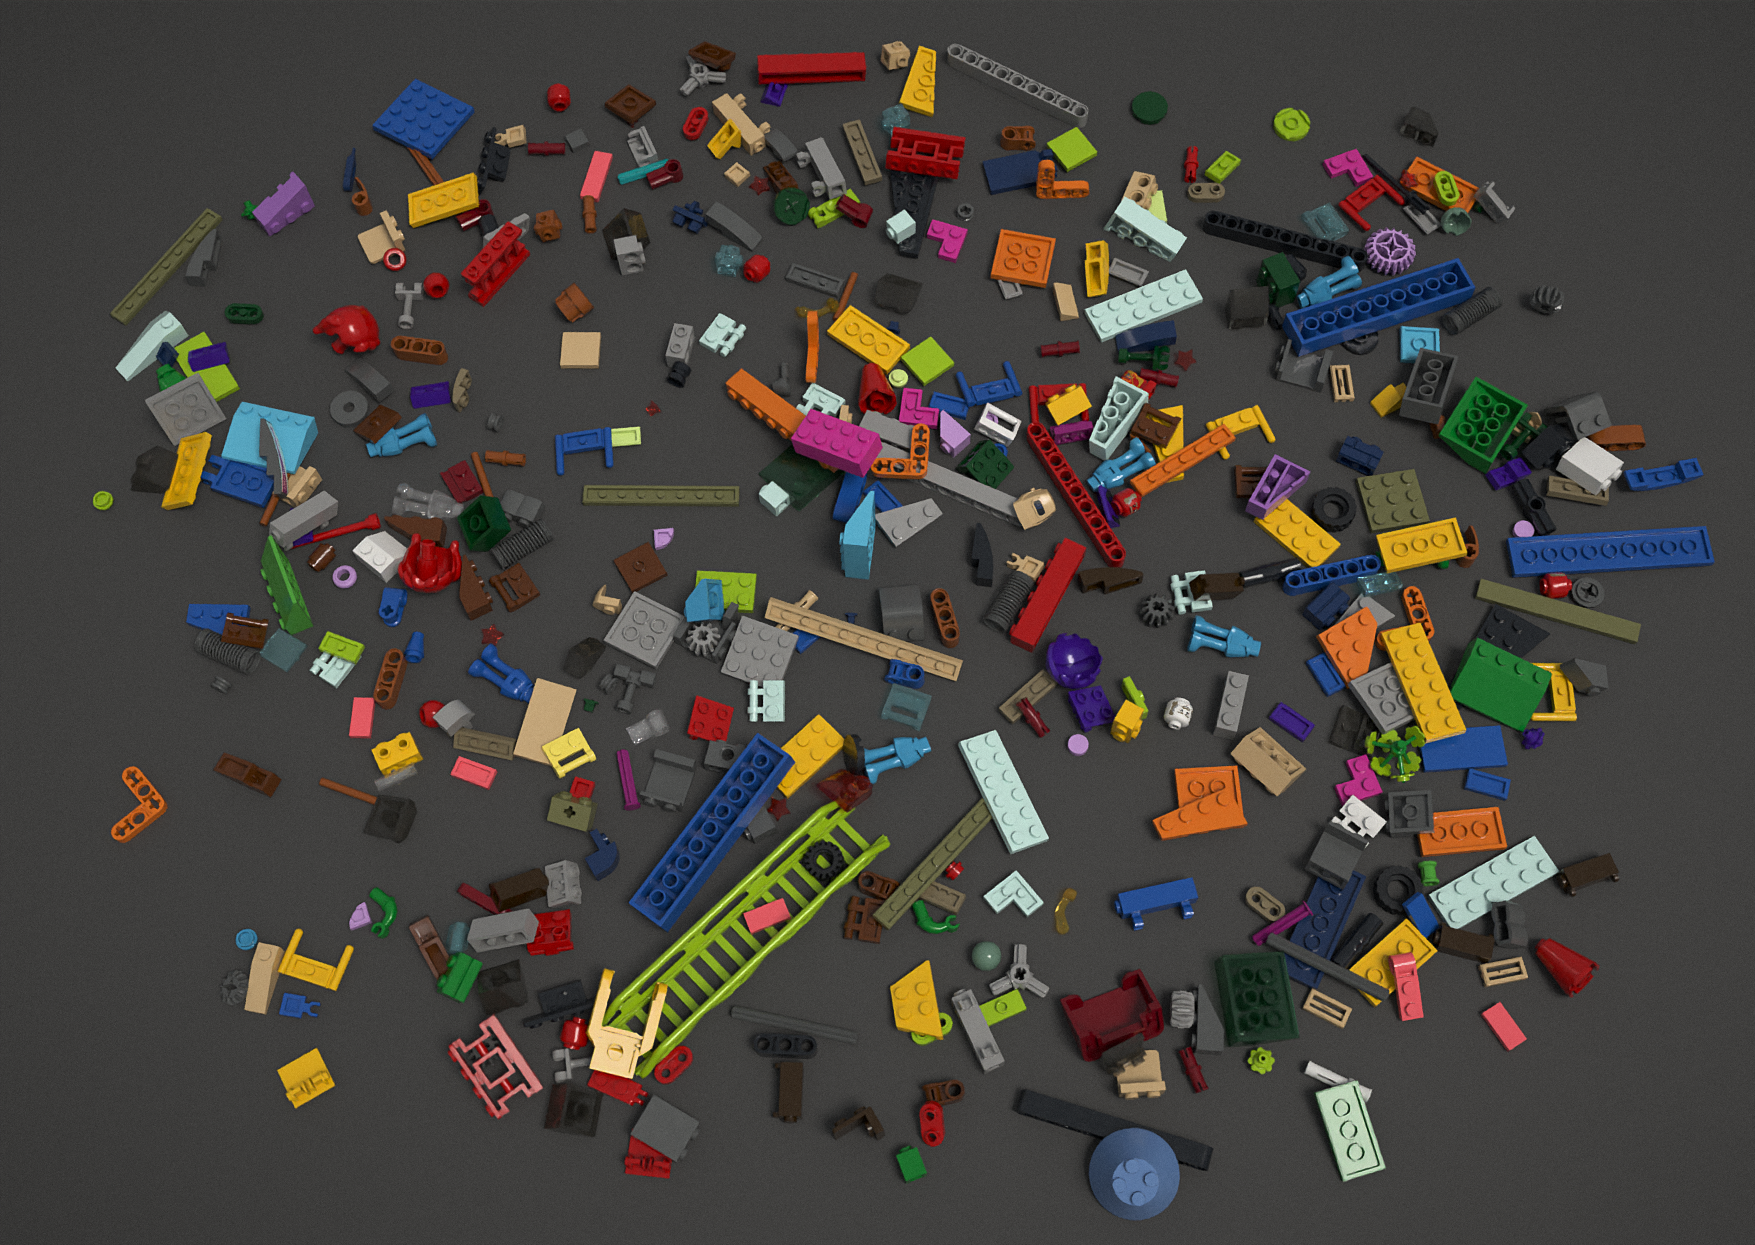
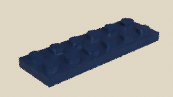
(1322, 930)

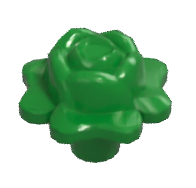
(249, 209)

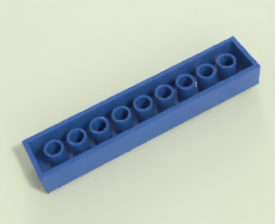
(1378, 307)
(712, 832)

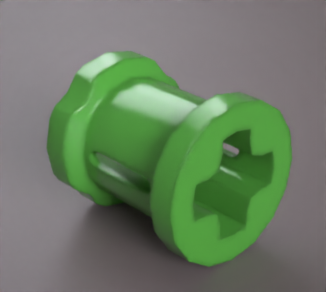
(1428, 873)

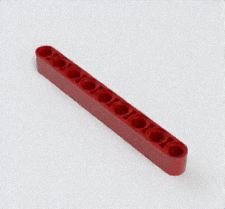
(1077, 503)

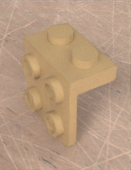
(381, 238)
(301, 486)
(1142, 1079)

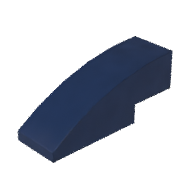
(1147, 337)

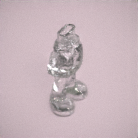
(439, 503)

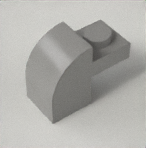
(453, 717)

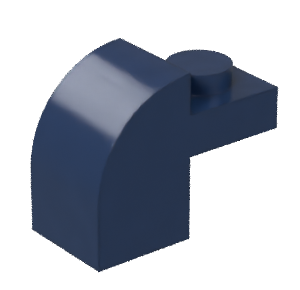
(605, 859)

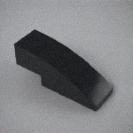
(982, 557)

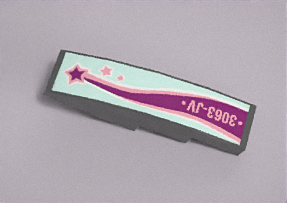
(272, 453)

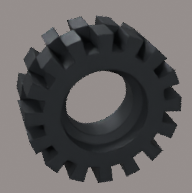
(830, 872)

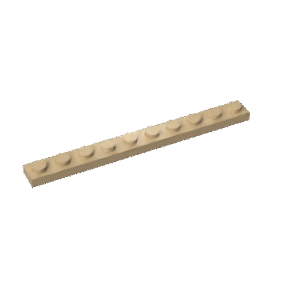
(862, 638)

